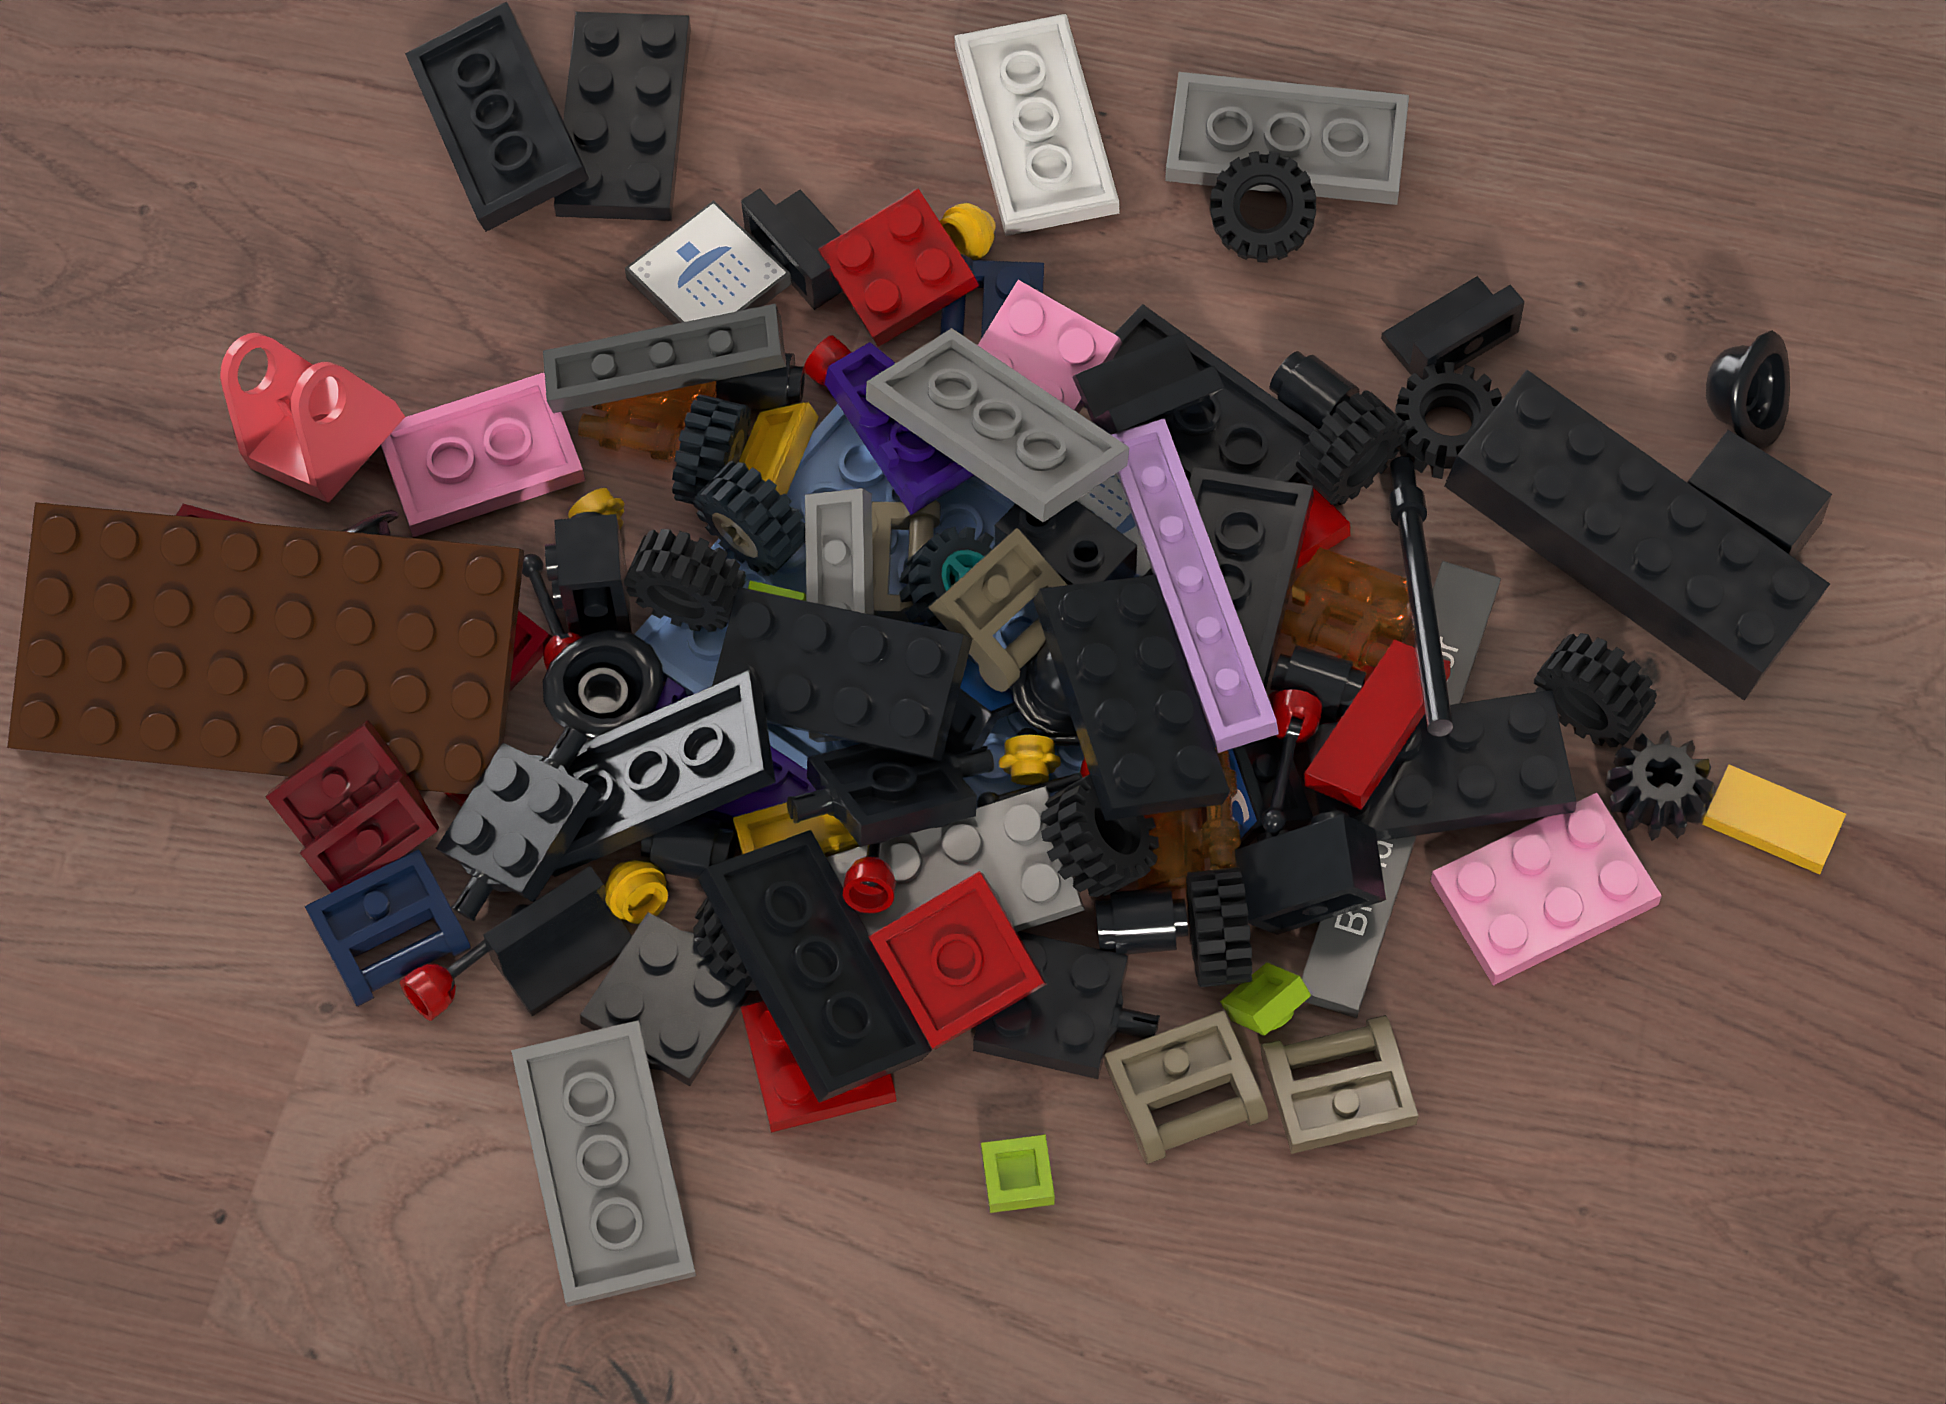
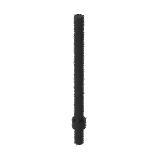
(1408, 513)

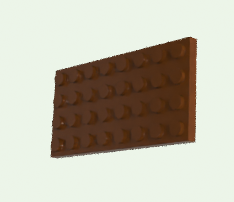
(261, 644)

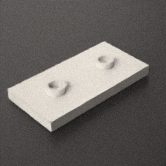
(1036, 124)

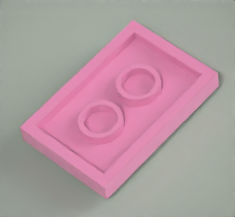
(1047, 342)
(480, 455)
(1545, 889)

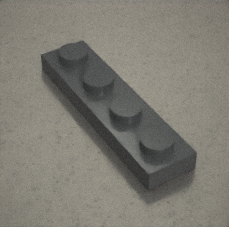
(664, 358)

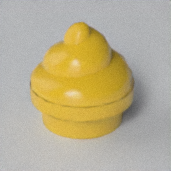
(969, 229)
(635, 890)

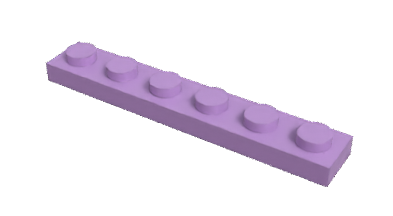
(1194, 589)

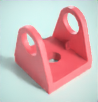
(305, 419)

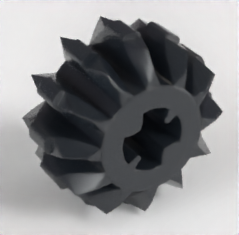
(1644, 769)

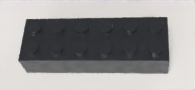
(1635, 534)

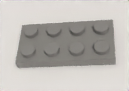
(1337, 135)
(997, 424)
(999, 842)
(603, 1163)

